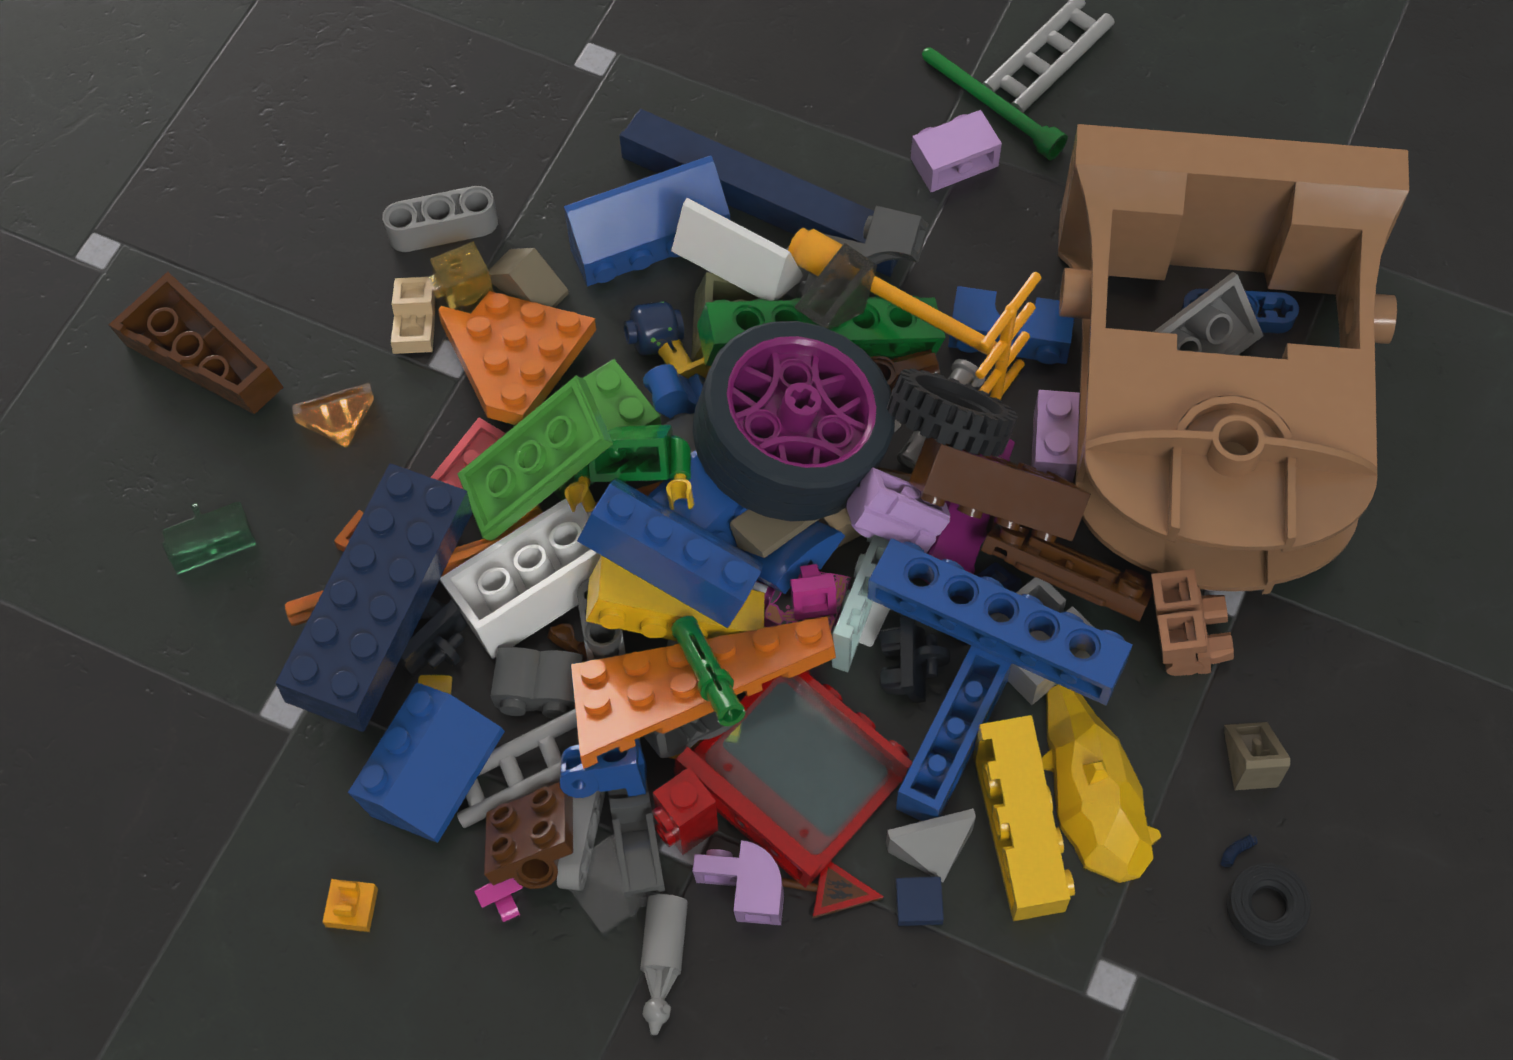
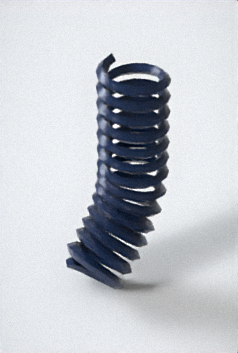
(1239, 844)

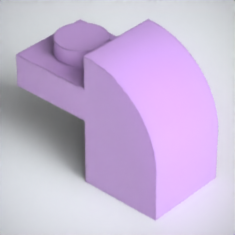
(756, 878)

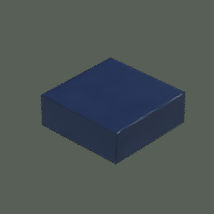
(919, 901)

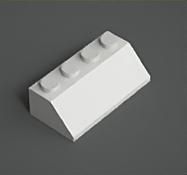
(524, 578)

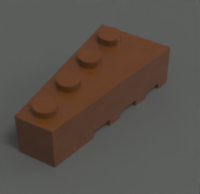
(190, 340)
(1000, 489)

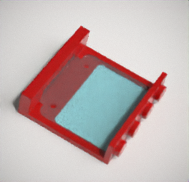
(798, 772)

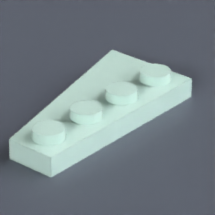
(856, 606)

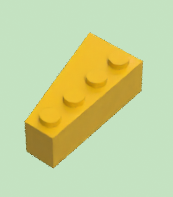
(1022, 818)

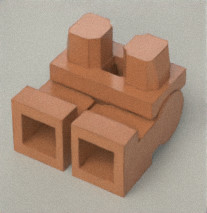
(1183, 622)

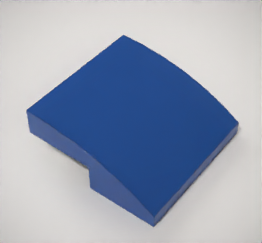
(809, 547)

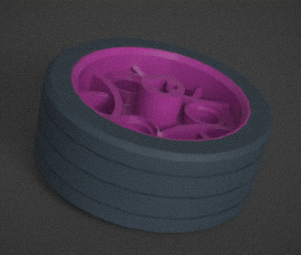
(793, 467)

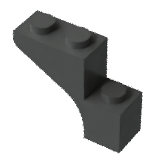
(888, 237)

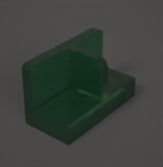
(207, 537)

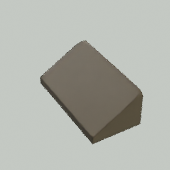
(764, 534)

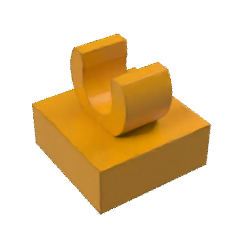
(350, 905)

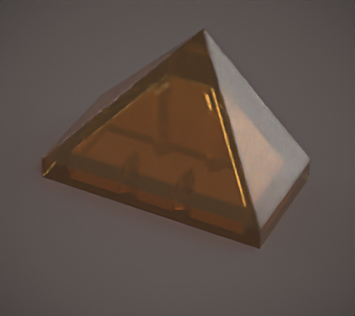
(336, 414)

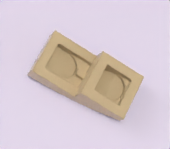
(413, 315)

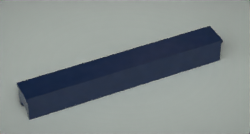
(747, 181)

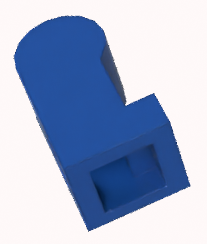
(672, 391)
(611, 772)

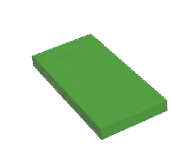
(535, 458)

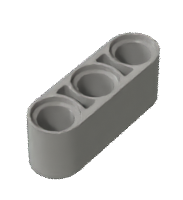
(458, 222)

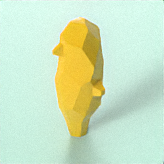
(1096, 790)

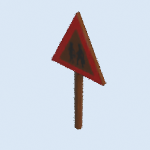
(836, 891)

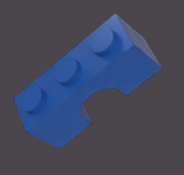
(1048, 332)

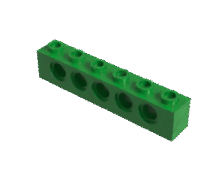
(879, 330)

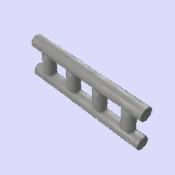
(1048, 34)
(505, 757)

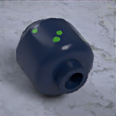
(653, 326)

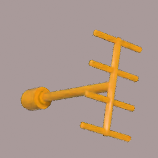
(815, 250)

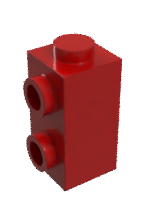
(684, 812)

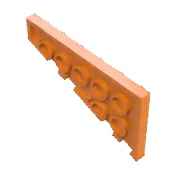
(659, 692)

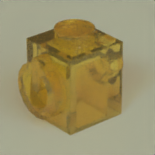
(460, 276)

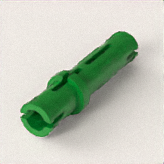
(708, 671)

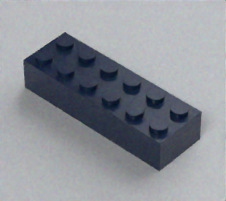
(375, 597)

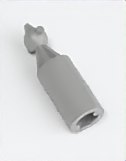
(662, 953)

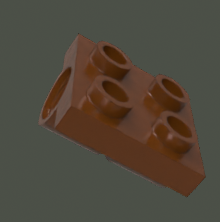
(529, 838)

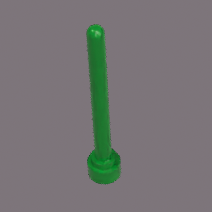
(1049, 140)

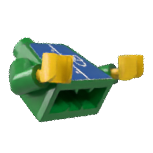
(637, 455)

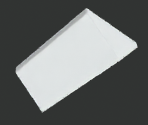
(734, 253)

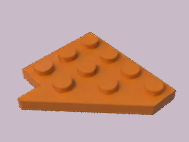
(514, 351)

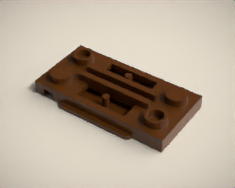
(1071, 570)

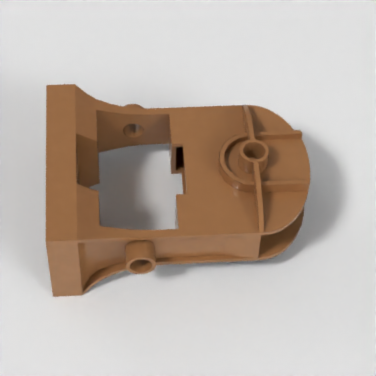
(1224, 456)

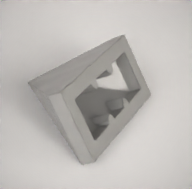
(933, 842)

